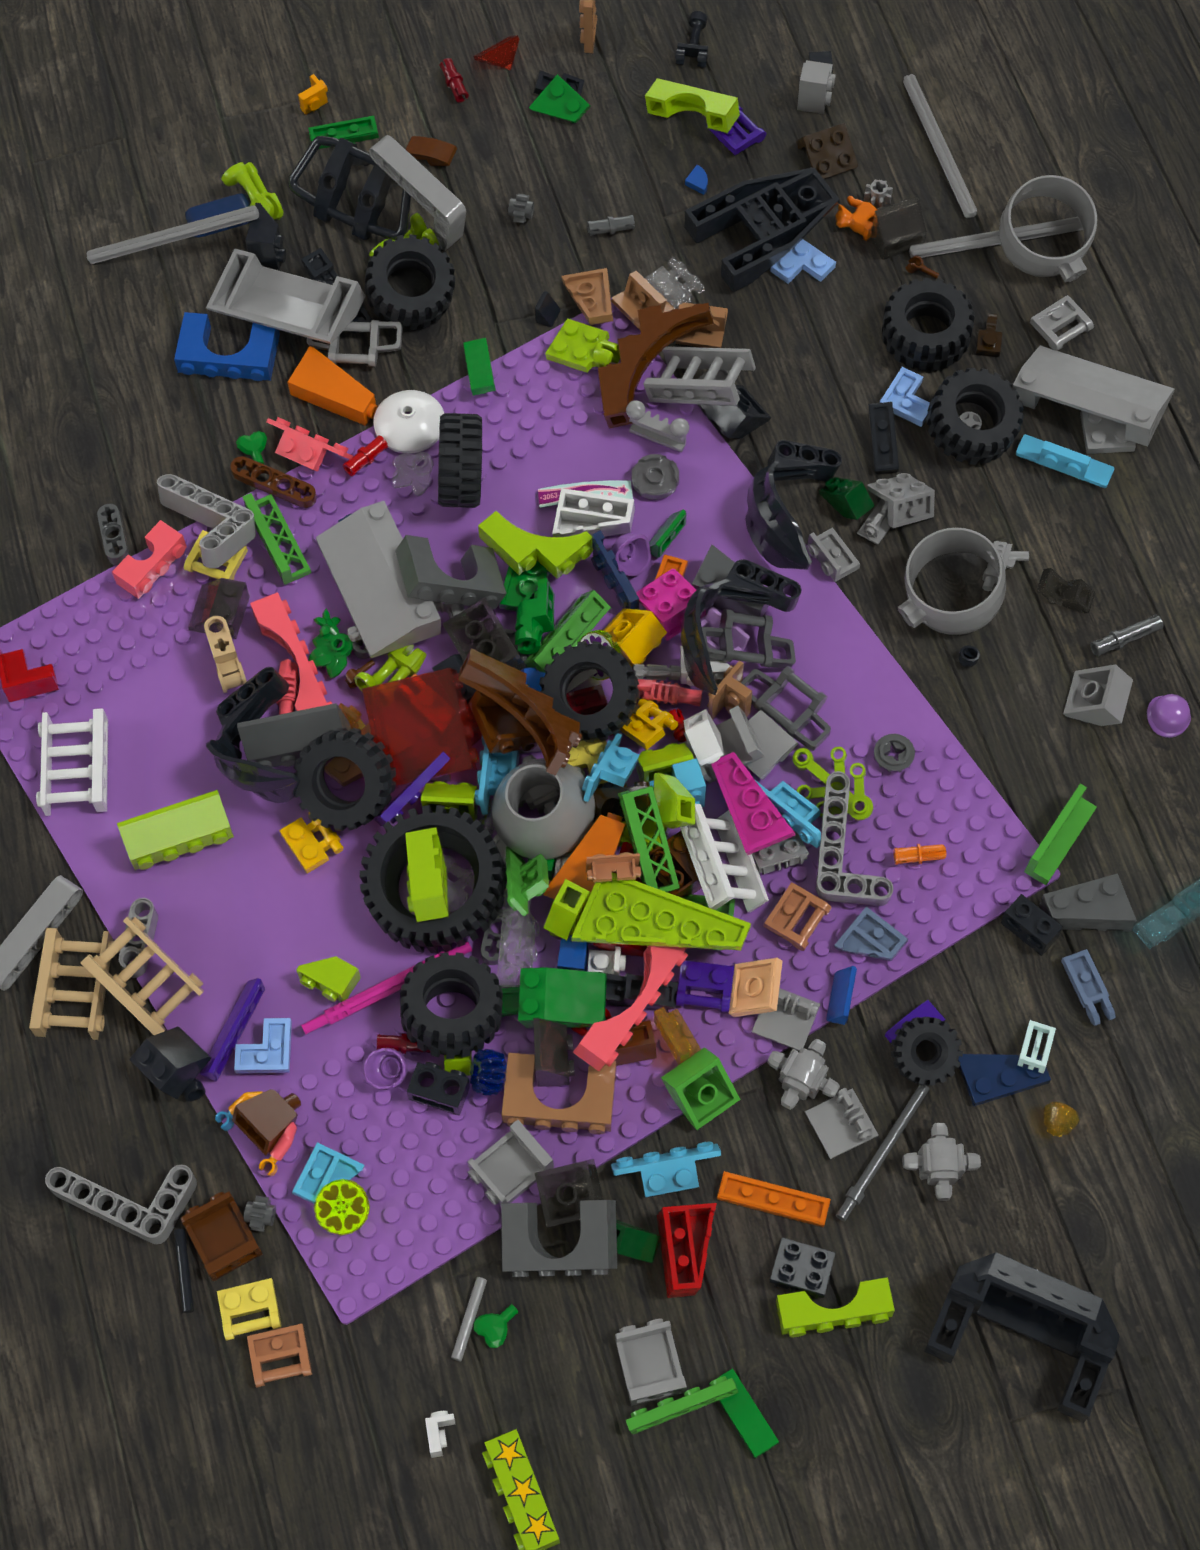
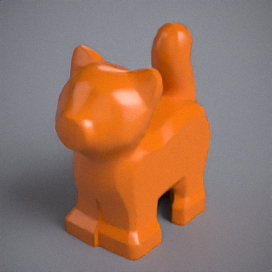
(860, 221)

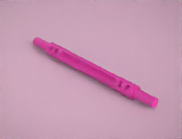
(368, 996)

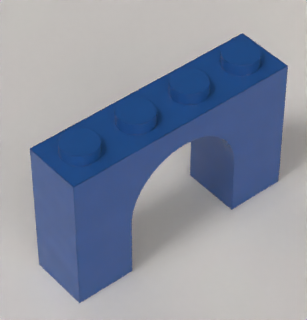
(252, 362)

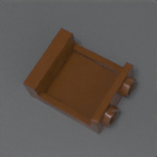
(499, 727)
(220, 1235)

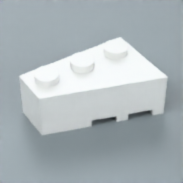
(592, 512)

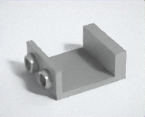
(737, 738)

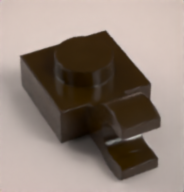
(989, 340)

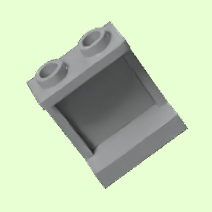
(510, 1165)
(650, 1362)

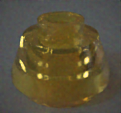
(1060, 1118)

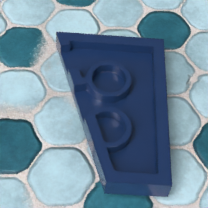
(614, 580)
(998, 1076)

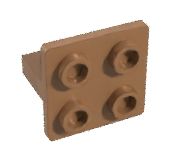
(638, 296)
(707, 336)
(731, 692)

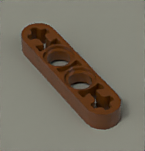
(275, 479)

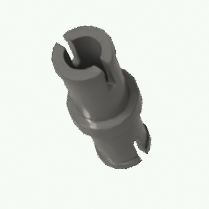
(610, 225)

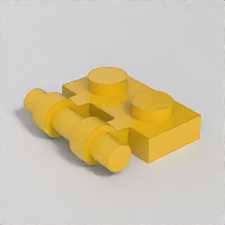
(648, 731)
(306, 847)

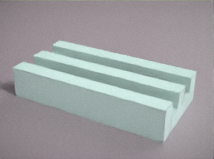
(1032, 1062)

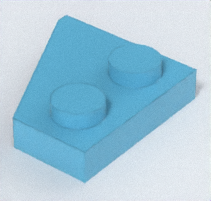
(322, 1168)

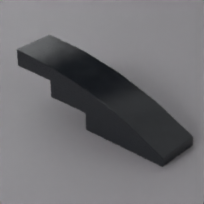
(625, 989)

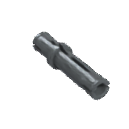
(1117, 639)

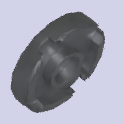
(655, 476)

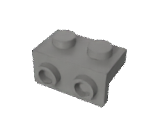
(832, 554)

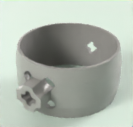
(1073, 195)
(960, 622)

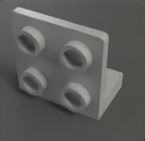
(906, 498)

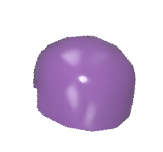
(385, 1068)

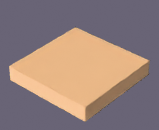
(755, 987)

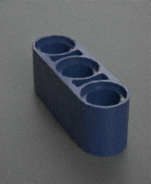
(217, 207)

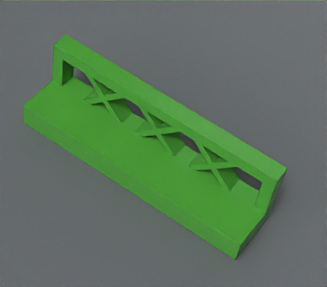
(280, 559)
(569, 630)
(1060, 837)
(638, 841)

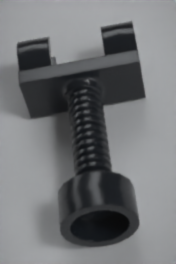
(697, 22)

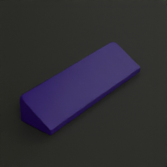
(233, 1028)

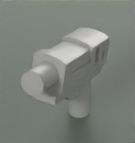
(1009, 557)

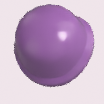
(632, 553)
(1168, 715)

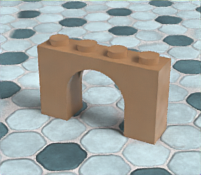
(590, 1113)

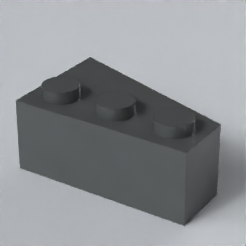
(716, 568)
(1091, 905)

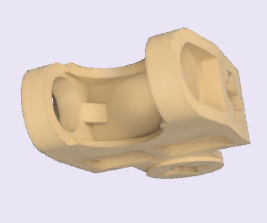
(225, 656)

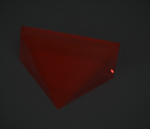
(501, 53)

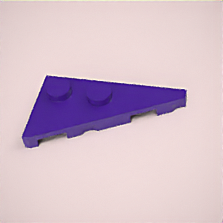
(411, 792)

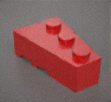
(684, 1246)

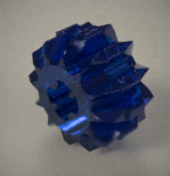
(488, 1072)

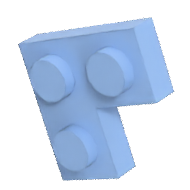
(805, 258)
(902, 396)
(272, 1055)

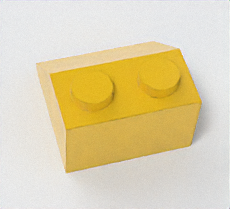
(636, 634)

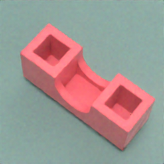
(139, 575)

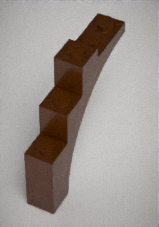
(658, 330)
(508, 688)

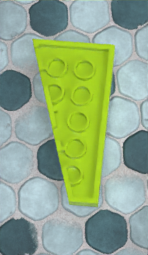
(651, 917)

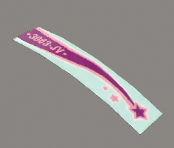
(550, 495)

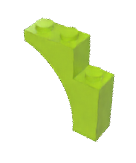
(523, 548)

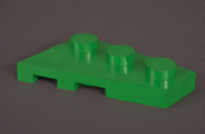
(521, 586)

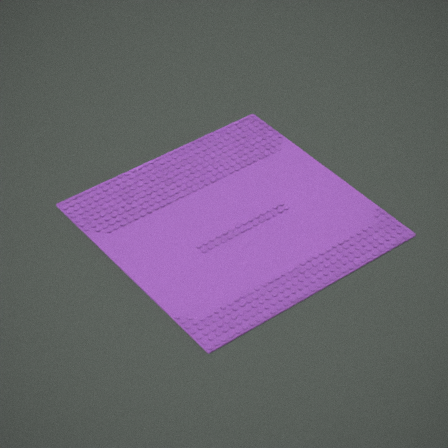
(257, 913)

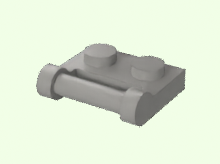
(1057, 317)

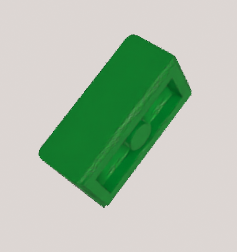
(667, 533)

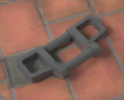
(764, 641)
(809, 714)

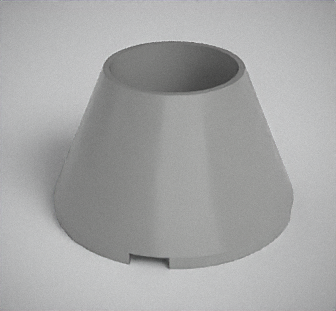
(553, 833)

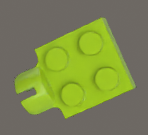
(582, 347)

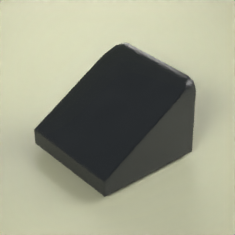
(546, 310)

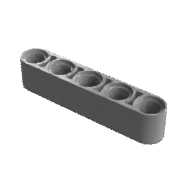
(29, 933)

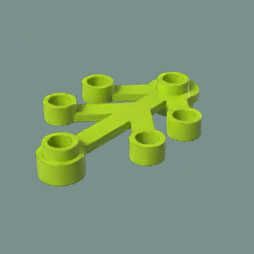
(839, 765)

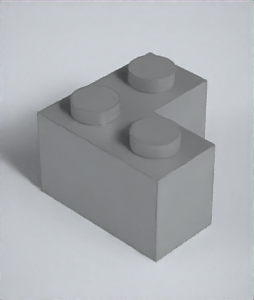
(814, 87)

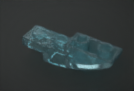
(1171, 917)

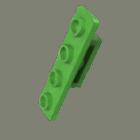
(525, 879)

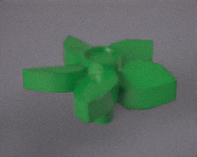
(327, 624)

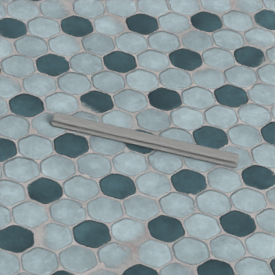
(940, 146)
(173, 234)
(993, 238)

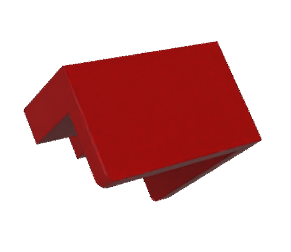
(24, 683)

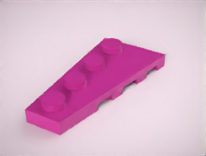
(751, 810)

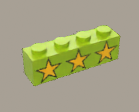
(521, 1491)

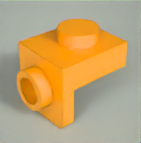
(314, 96)

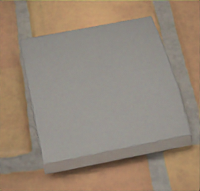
(773, 741)

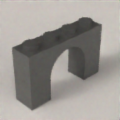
(428, 582)
(594, 1251)

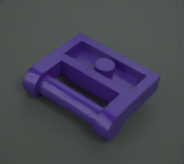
(737, 138)
(705, 978)

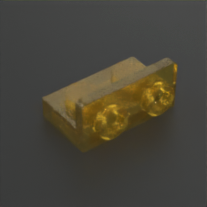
(676, 1034)

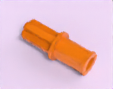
(919, 853)

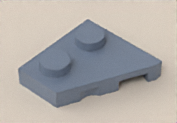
(871, 937)

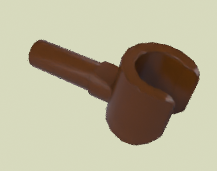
(916, 263)
(351, 673)

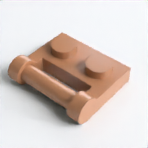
(789, 912)
(275, 1346)

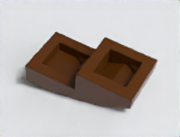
(430, 149)

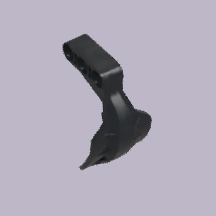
(767, 518)
(735, 588)
(244, 705)

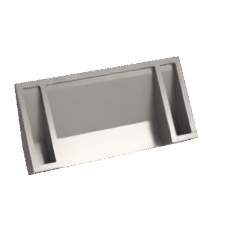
(285, 299)
(1094, 390)
(371, 582)

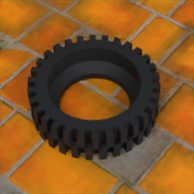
(390, 858)

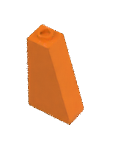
(331, 388)
(603, 839)

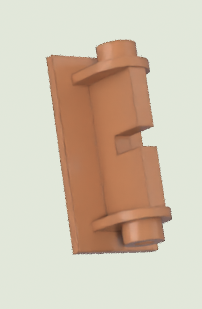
(600, 867)

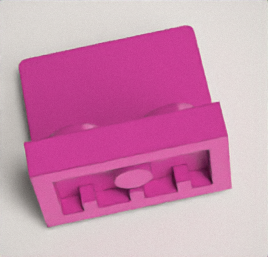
(668, 600)

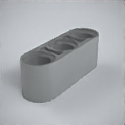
(134, 948)

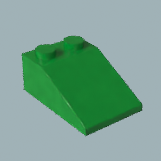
(562, 996)

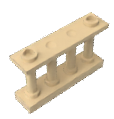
(46, 992)
(135, 1002)

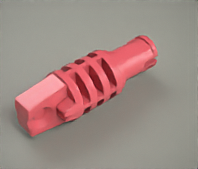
(289, 672)
(668, 692)

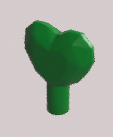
(253, 445)
(494, 1326)

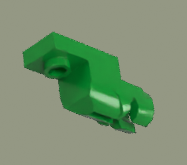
(535, 618)

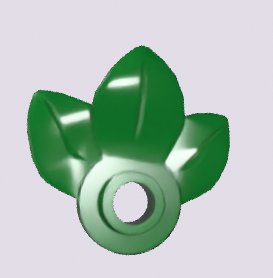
(329, 655)

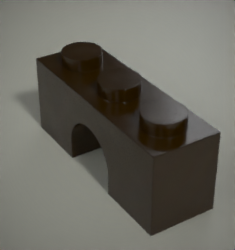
(608, 798)

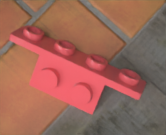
(303, 449)

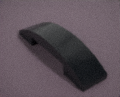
(322, 270)

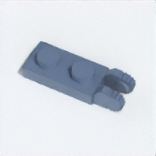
(1088, 985)

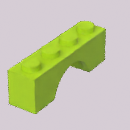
(670, 97)
(799, 1313)

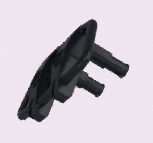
(327, 198)

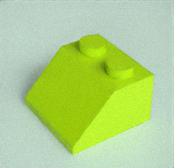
(661, 760)
(449, 795)

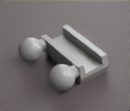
(658, 431)

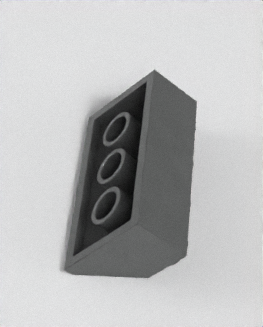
(281, 737)

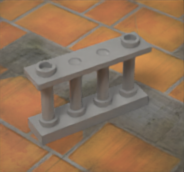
(699, 390)

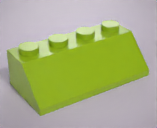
(175, 830)

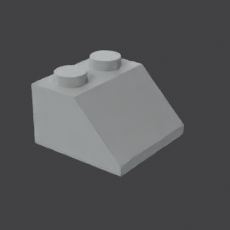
(1099, 695)

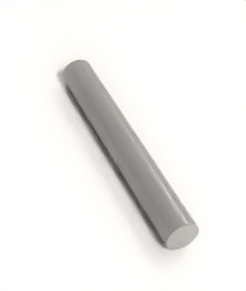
(469, 1319)

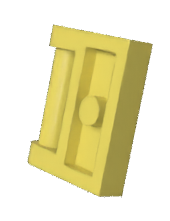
(232, 564)
(248, 1300)

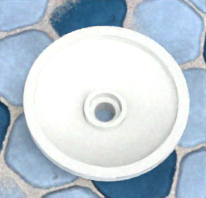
(410, 431)

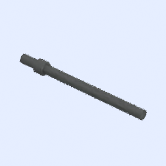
(856, 1194)

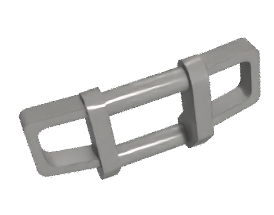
(372, 356)

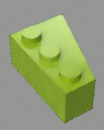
(426, 875)

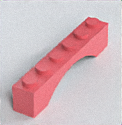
(274, 623)
(604, 1037)

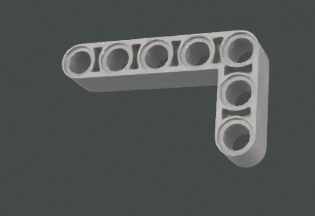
(426, 189)
(231, 523)
(836, 849)
(122, 1207)

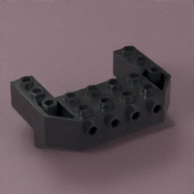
(1038, 1309)

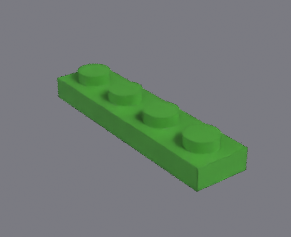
(670, 1409)

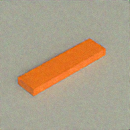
(773, 1199)

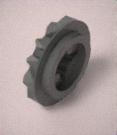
(899, 744)

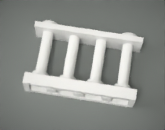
(96, 772)
(709, 866)

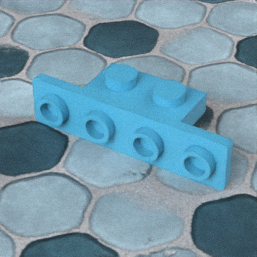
(1065, 460)
(612, 766)
(494, 769)
(796, 811)
(667, 1171)

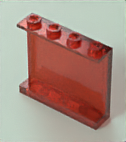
(421, 720)

